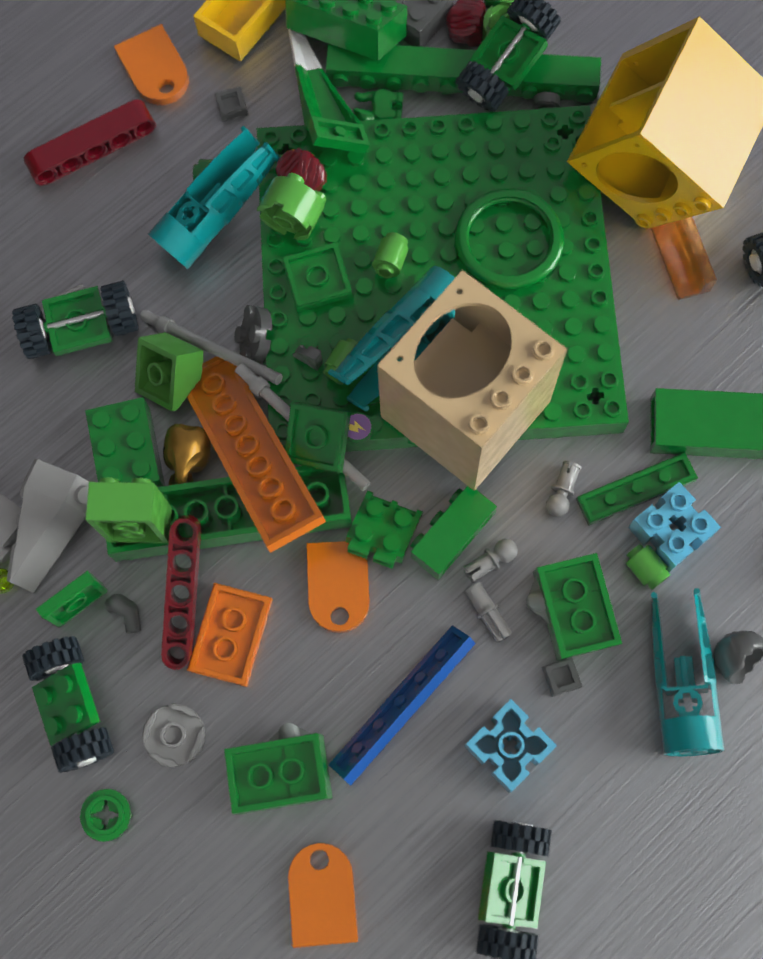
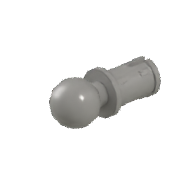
(558, 504)
(504, 551)

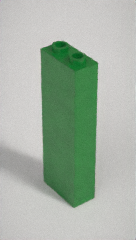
(706, 423)

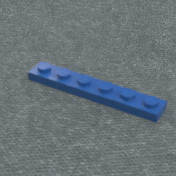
(401, 704)

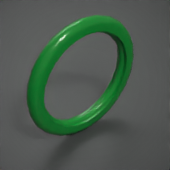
(509, 281)

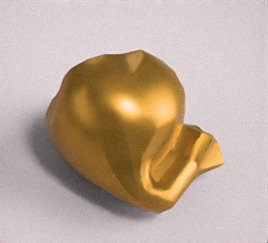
(185, 452)

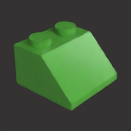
(167, 369)

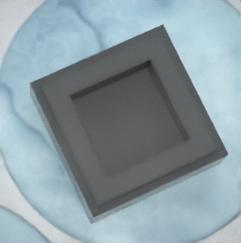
(231, 103)
(562, 677)

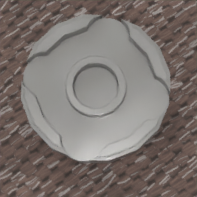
(173, 735)

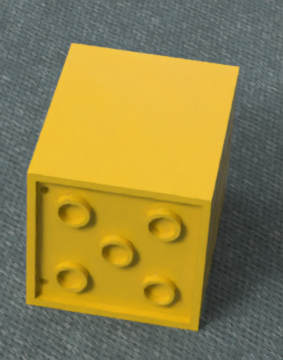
(672, 126)

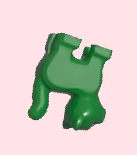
(384, 105)

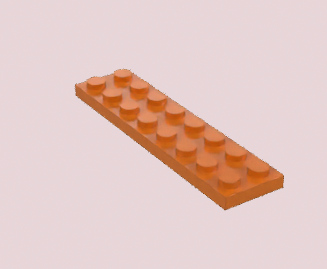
(253, 456)

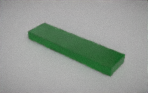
(636, 488)

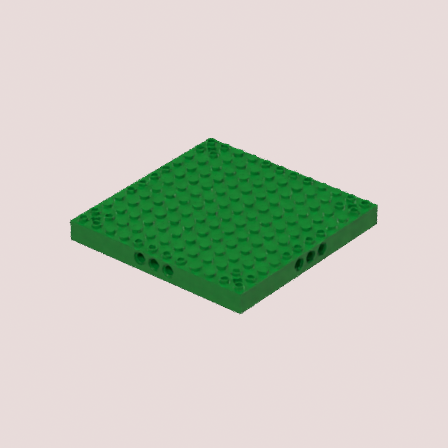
(418, 185)

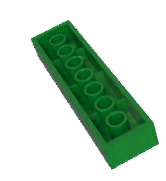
(225, 517)

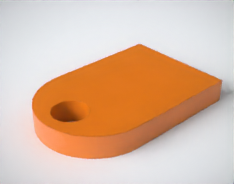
(152, 64)
(337, 582)
(322, 899)

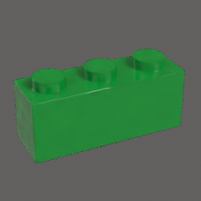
(452, 531)

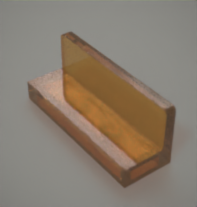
(684, 258)

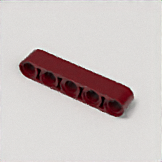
(89, 142)
(177, 606)

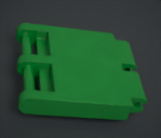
(382, 529)

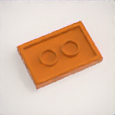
(230, 635)

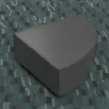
(309, 356)

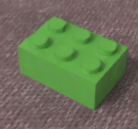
(128, 511)

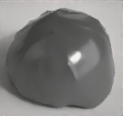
(738, 654)

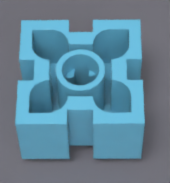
(675, 509)
(530, 746)

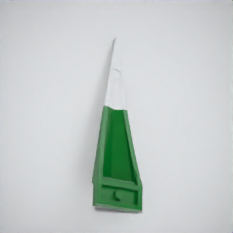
(323, 109)

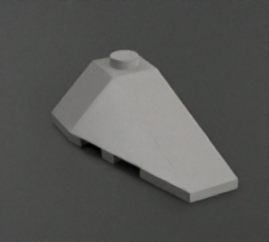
(49, 517)

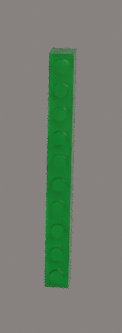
(438, 68)

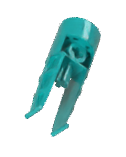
(214, 198)
(389, 331)
(690, 732)

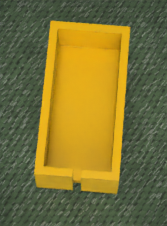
(236, 24)

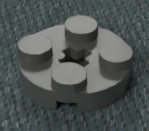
(252, 333)

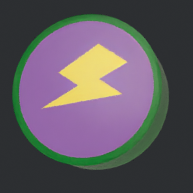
(359, 428)

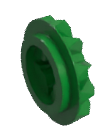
(96, 803)

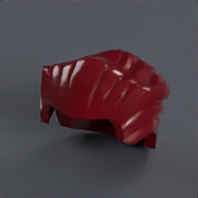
(466, 22)
(303, 164)

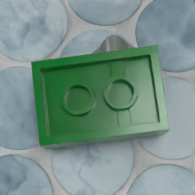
(575, 606)
(278, 772)

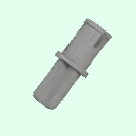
(488, 612)

